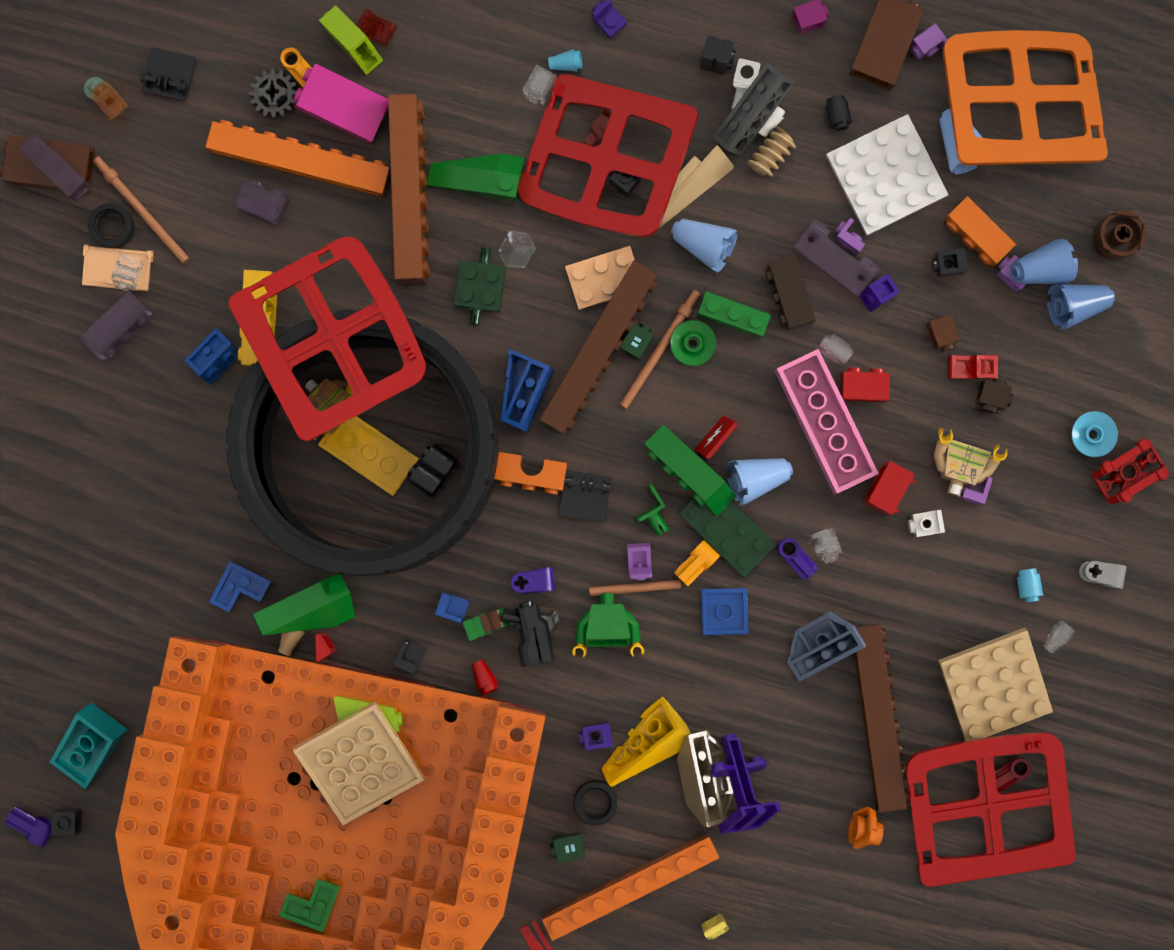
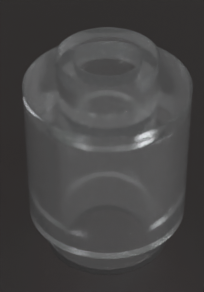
(836, 349)

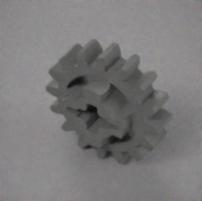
(264, 94)

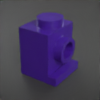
(604, 740)

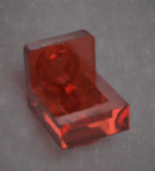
(376, 28)

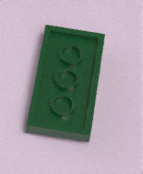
(730, 535)

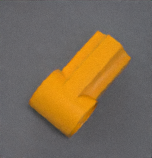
(299, 68)
(701, 559)

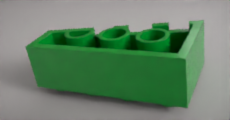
(691, 470)

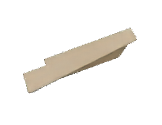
(696, 179)

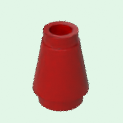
(484, 678)

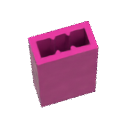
(341, 103)

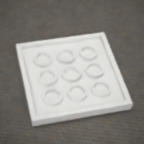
(886, 175)

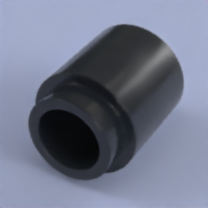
(838, 112)

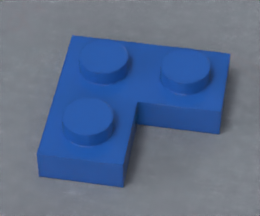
(237, 581)

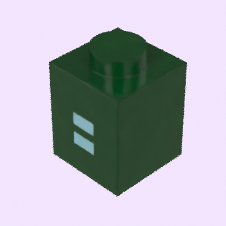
(637, 341)
(567, 847)

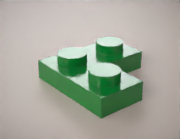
(312, 912)

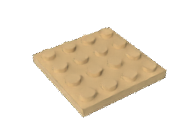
(995, 685)
(358, 763)

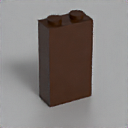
(886, 42)
(23, 172)

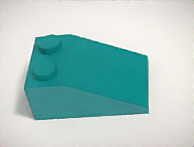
(87, 745)

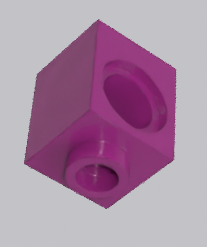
(810, 16)

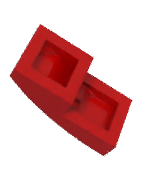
(972, 367)

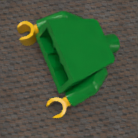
(607, 626)

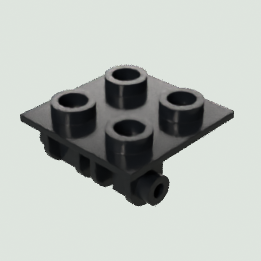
(168, 74)
(585, 496)

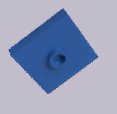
(724, 611)

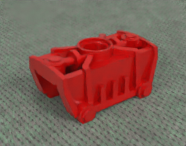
(1138, 481)

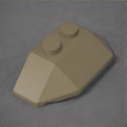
(704, 795)

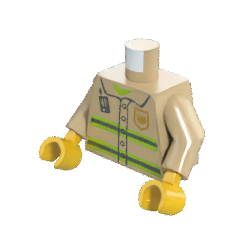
(964, 463)

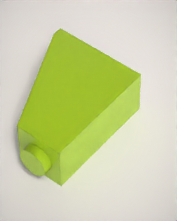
(351, 39)
(347, 705)

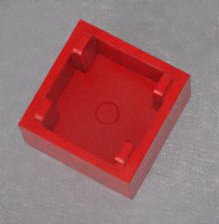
(888, 488)

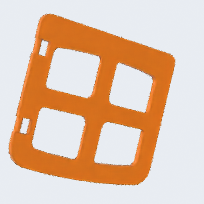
(1025, 95)

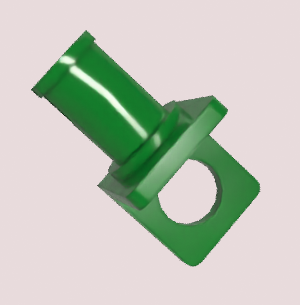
(652, 514)

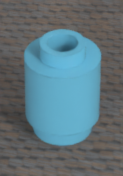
(1029, 585)

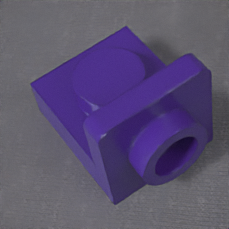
(608, 18)
(879, 292)

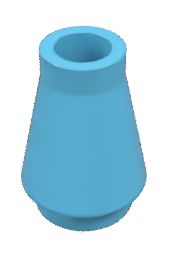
(566, 61)

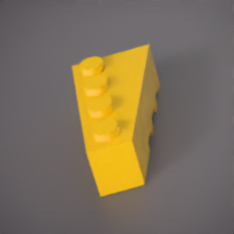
(250, 277)

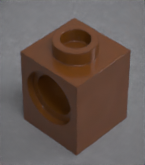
(943, 333)

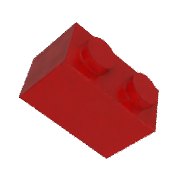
(865, 386)

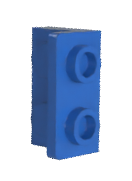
(212, 356)

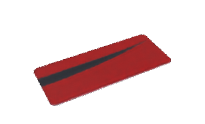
(535, 937)

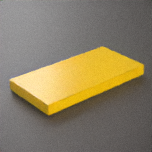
(370, 454)

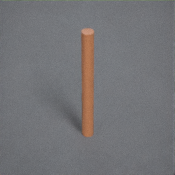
(636, 587)

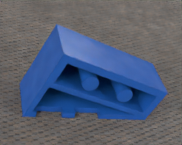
(524, 389)

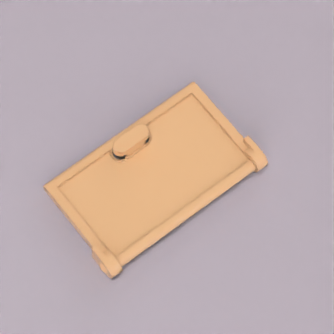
(101, 261)

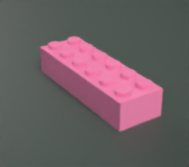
(826, 421)

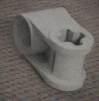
(1106, 574)

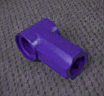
(798, 559)
(34, 828)

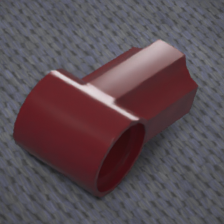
(1007, 776)

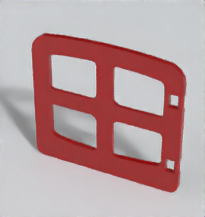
(605, 158)
(331, 336)
(990, 806)

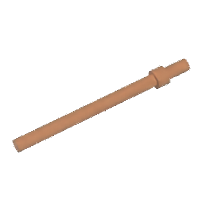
(112, 177)
(684, 312)

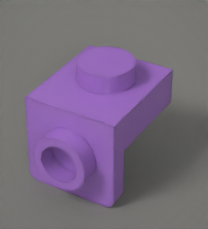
(639, 561)

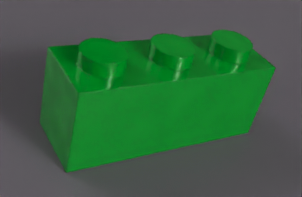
(733, 315)

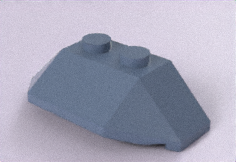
(822, 644)

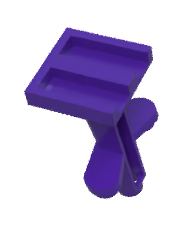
(749, 811)

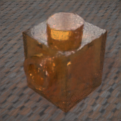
(108, 99)

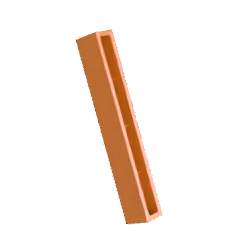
(298, 159)
(629, 887)

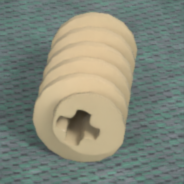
(772, 152)

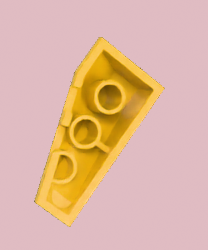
(652, 741)

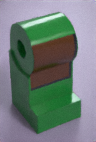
(484, 624)

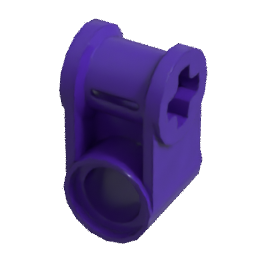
(538, 581)

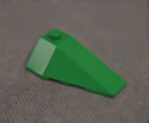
(485, 176)

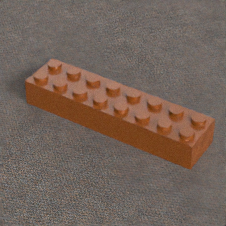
(407, 189)

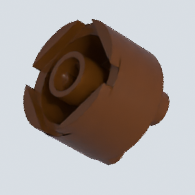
(1130, 228)

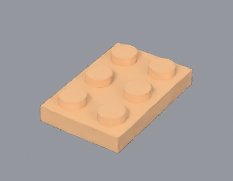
(598, 277)

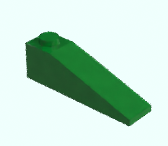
(315, 607)

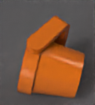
(865, 830)

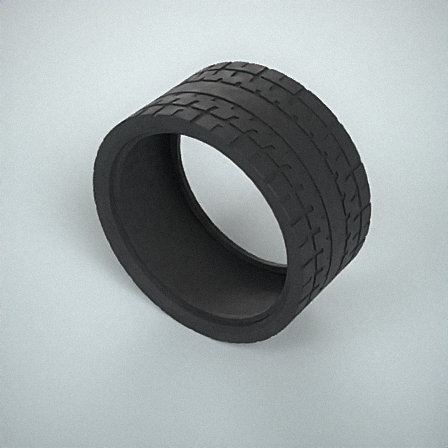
(252, 474)

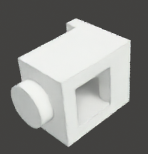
(936, 523)

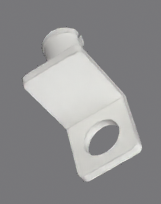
(740, 83)

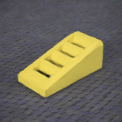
(714, 927)

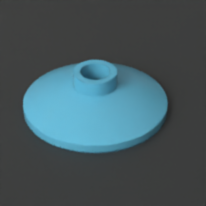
(1105, 431)

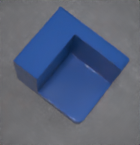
(452, 607)

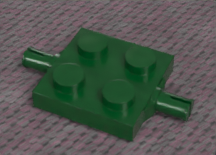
(480, 286)

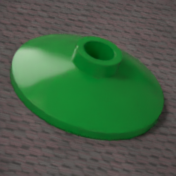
(695, 331)

